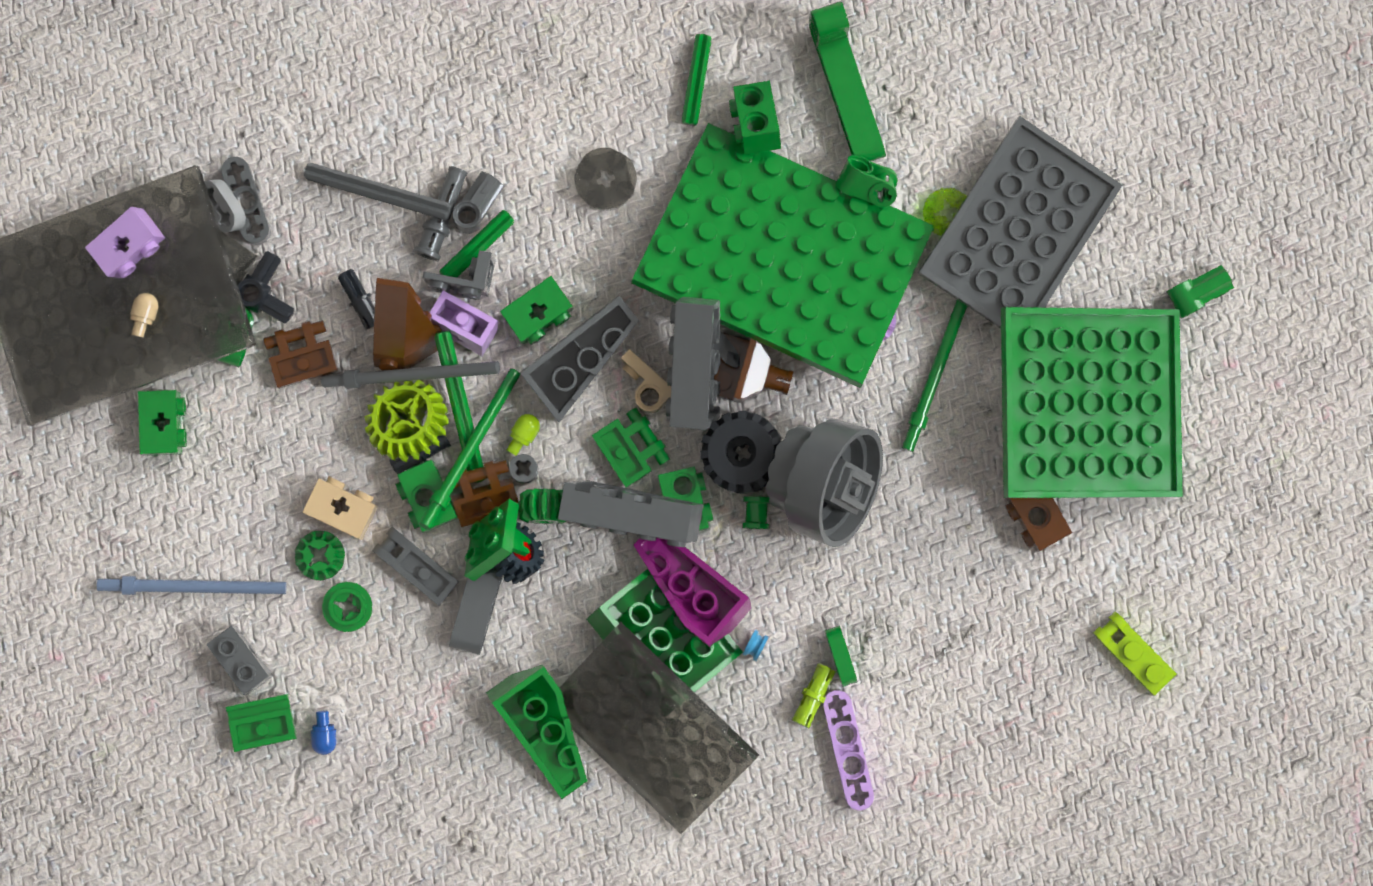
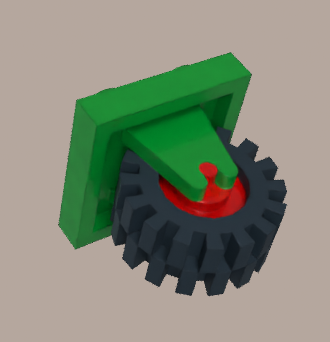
(502, 544)

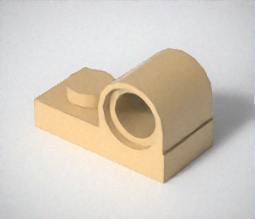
(651, 380)

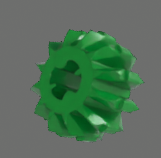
(540, 506)

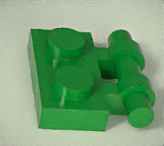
(622, 452)

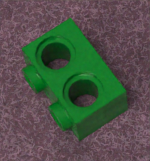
(757, 117)
(698, 484)

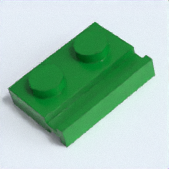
(261, 723)

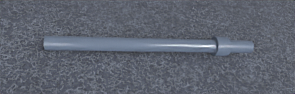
(130, 585)

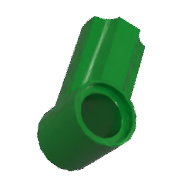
(1194, 293)

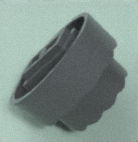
(826, 479)

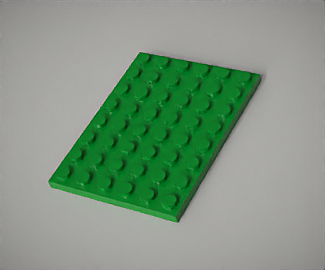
(784, 255)

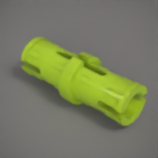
(813, 695)

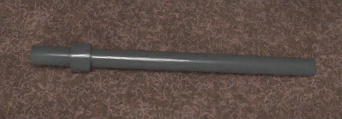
(355, 378)

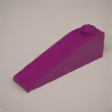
(698, 594)

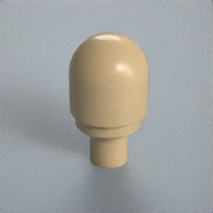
(143, 313)

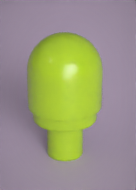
(523, 432)

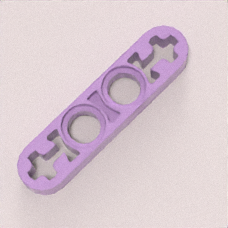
(852, 748)

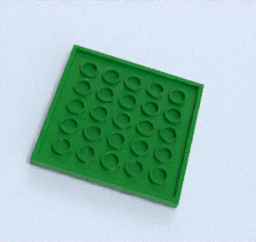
(1091, 403)

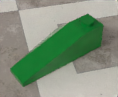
(538, 718)

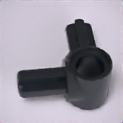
(265, 301)

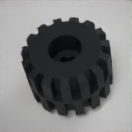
(720, 456)

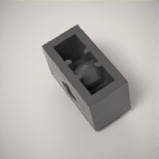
(239, 660)

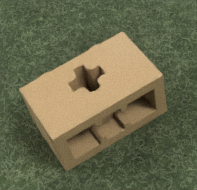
(321, 507)

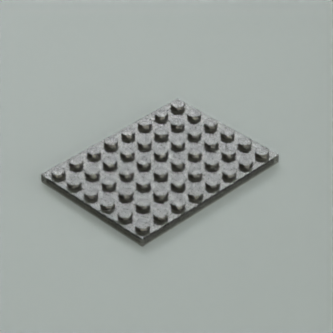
(71, 324)

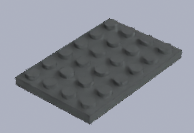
(1020, 224)

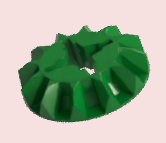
(335, 555)
(341, 593)

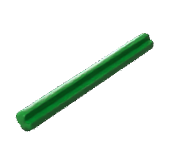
(457, 396)

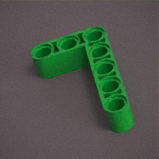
(829, 33)

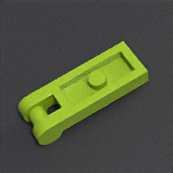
(1135, 654)

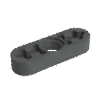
(247, 176)

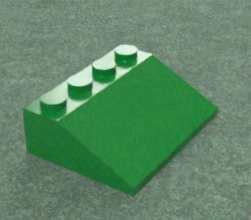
(654, 622)

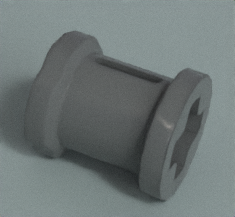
(524, 458)

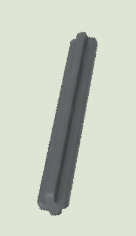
(377, 191)

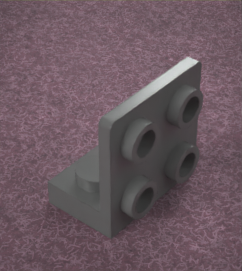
(481, 272)

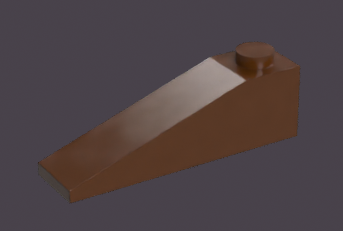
(401, 327)

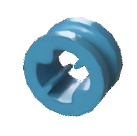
(755, 645)

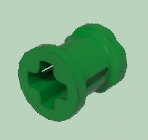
(756, 512)

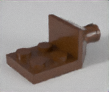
(752, 374)

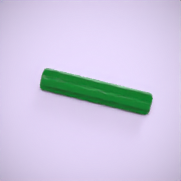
(696, 79)
(481, 241)

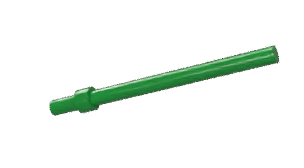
(919, 419)
(441, 498)

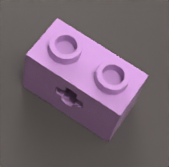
(110, 245)
(467, 324)

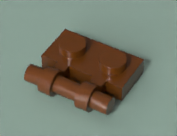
(302, 363)
(477, 503)

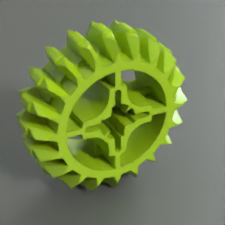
(402, 436)

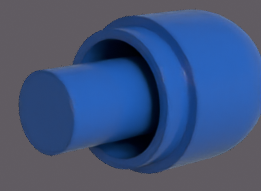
(323, 734)

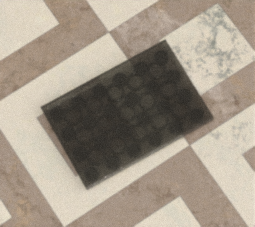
(653, 729)

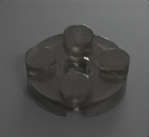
(590, 170)

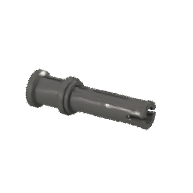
(455, 178)

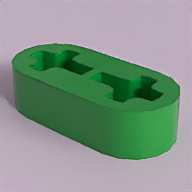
(841, 656)

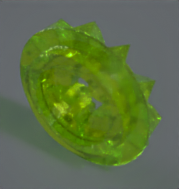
(935, 204)

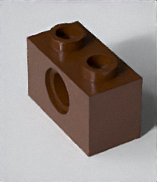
(1050, 531)

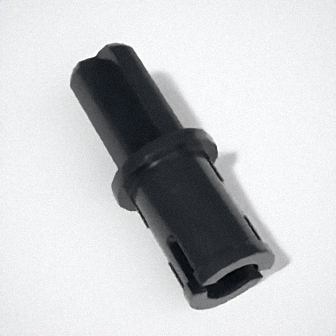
(359, 298)
(400, 466)

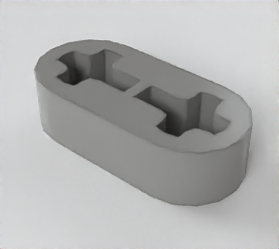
(226, 207)

